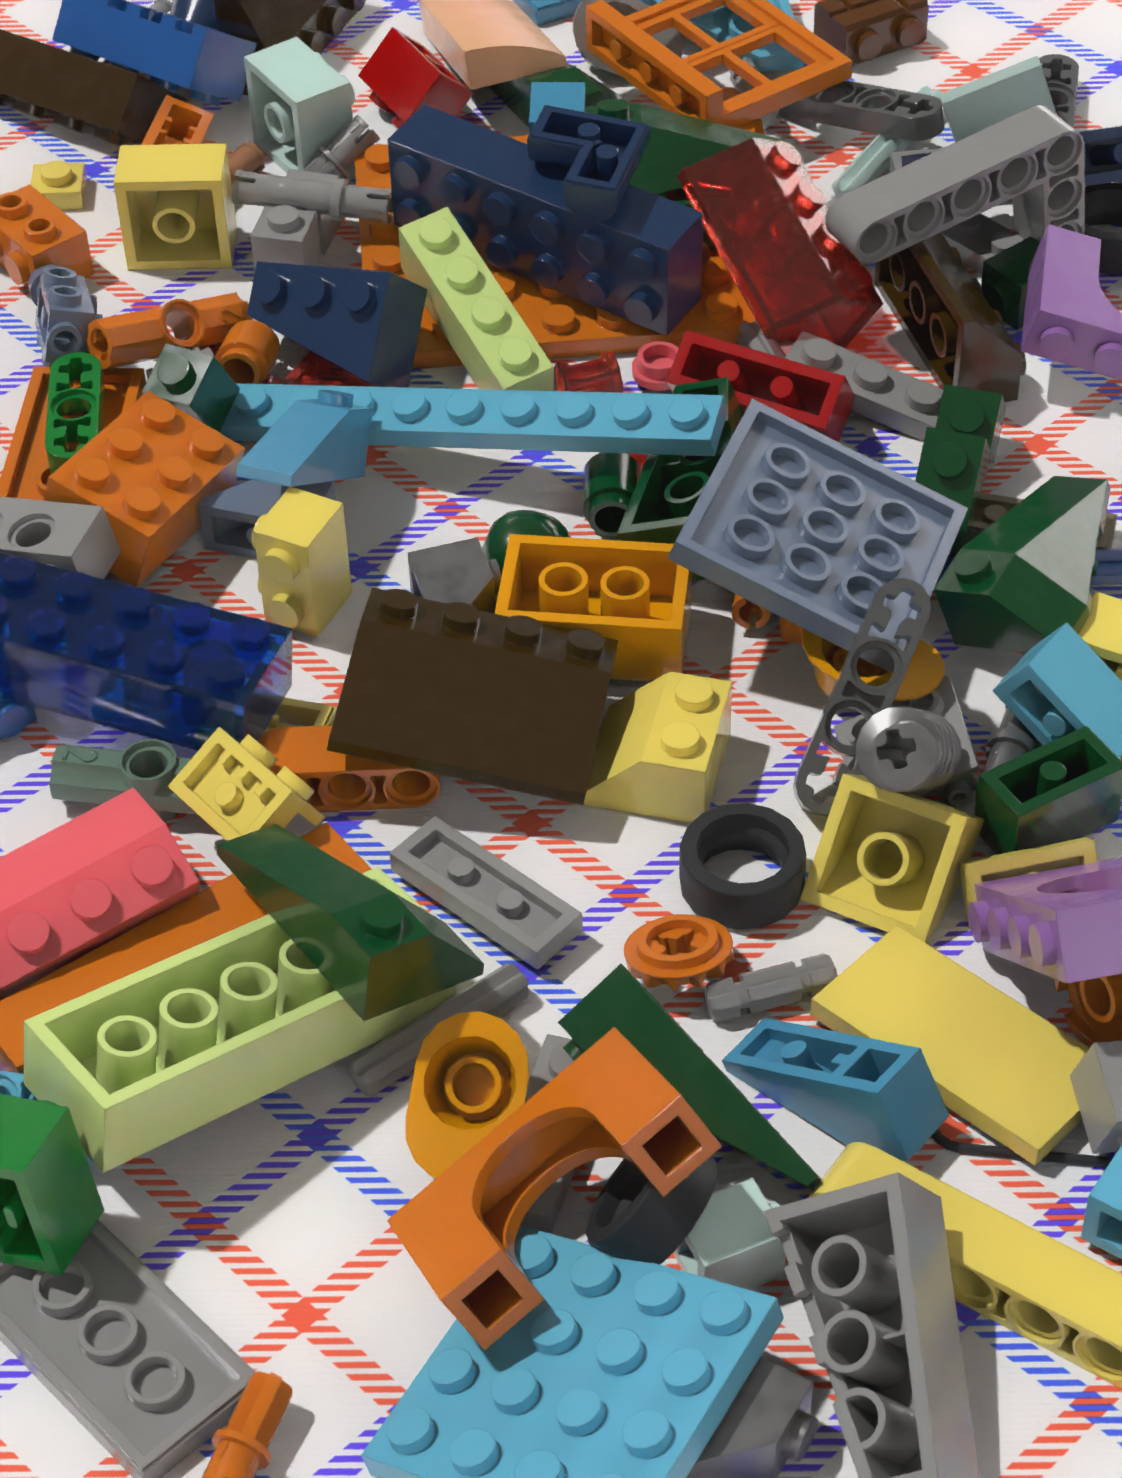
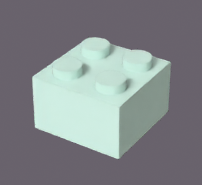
(296, 103)

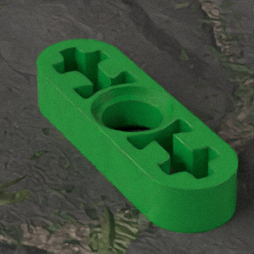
(66, 400)

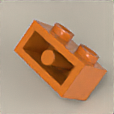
(39, 234)

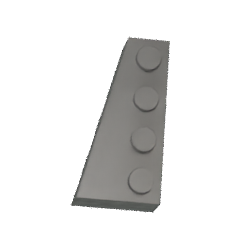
(884, 1324)

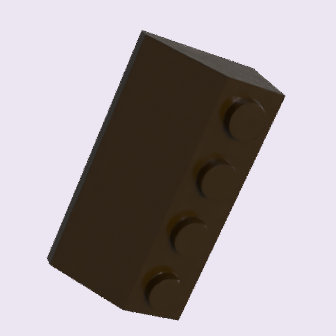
(77, 90)
(950, 319)

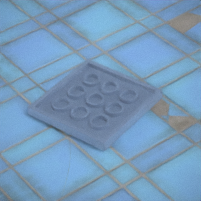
(815, 529)

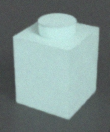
(734, 1240)

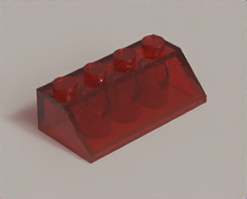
(776, 243)

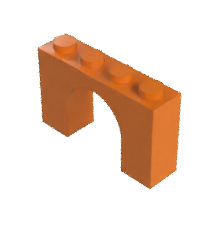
(469, 1216)

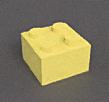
(176, 206)

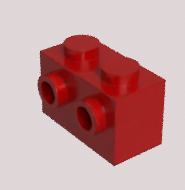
(408, 76)

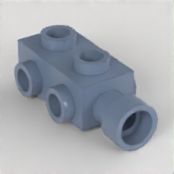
(61, 311)

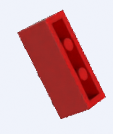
(792, 388)

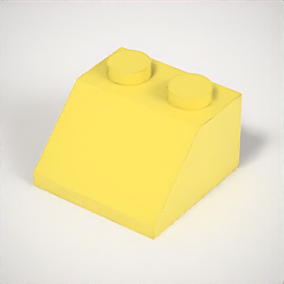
(663, 748)
(890, 857)

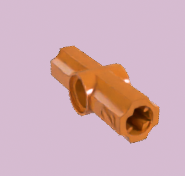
(143, 333)

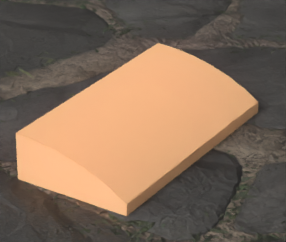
(488, 40)

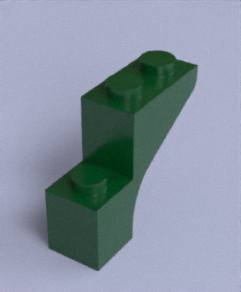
(961, 449)

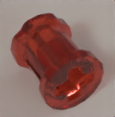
(590, 376)

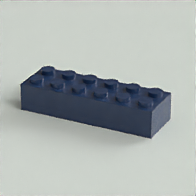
(515, 215)

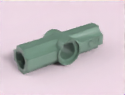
(102, 774)

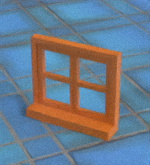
(678, 83)

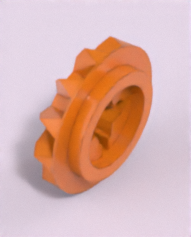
(678, 951)

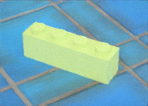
(472, 306)

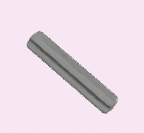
(398, 1053)

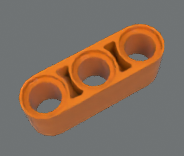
(346, 780)

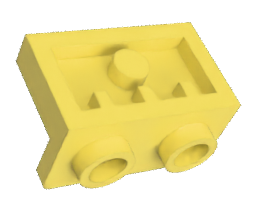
(238, 791)

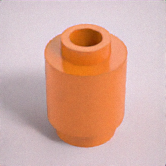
(249, 352)

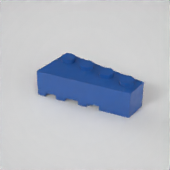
(157, 45)

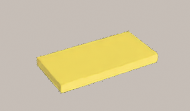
(982, 1047)

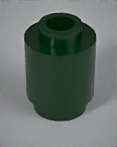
(607, 490)

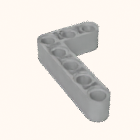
(1022, 158)

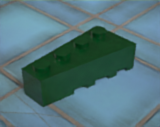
(675, 482)

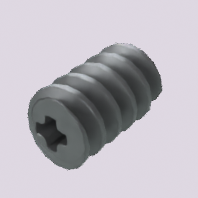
(892, 730)

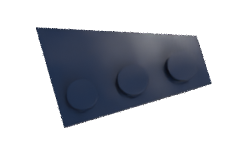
(345, 315)

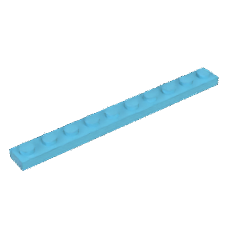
(505, 418)

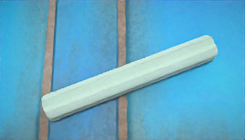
(873, 159)

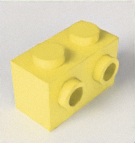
(302, 561)

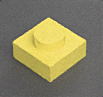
(61, 183)

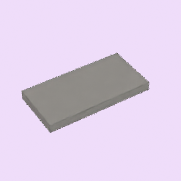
(122, 1354)

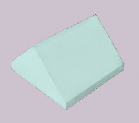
(995, 97)

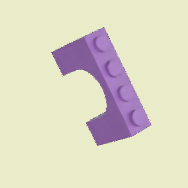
(1066, 308)
(1054, 920)

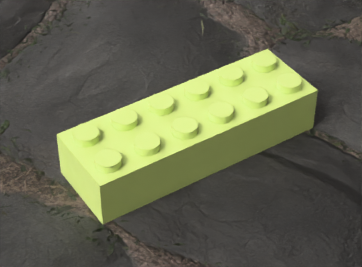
(197, 1038)

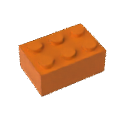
(149, 478)

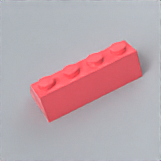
(86, 887)

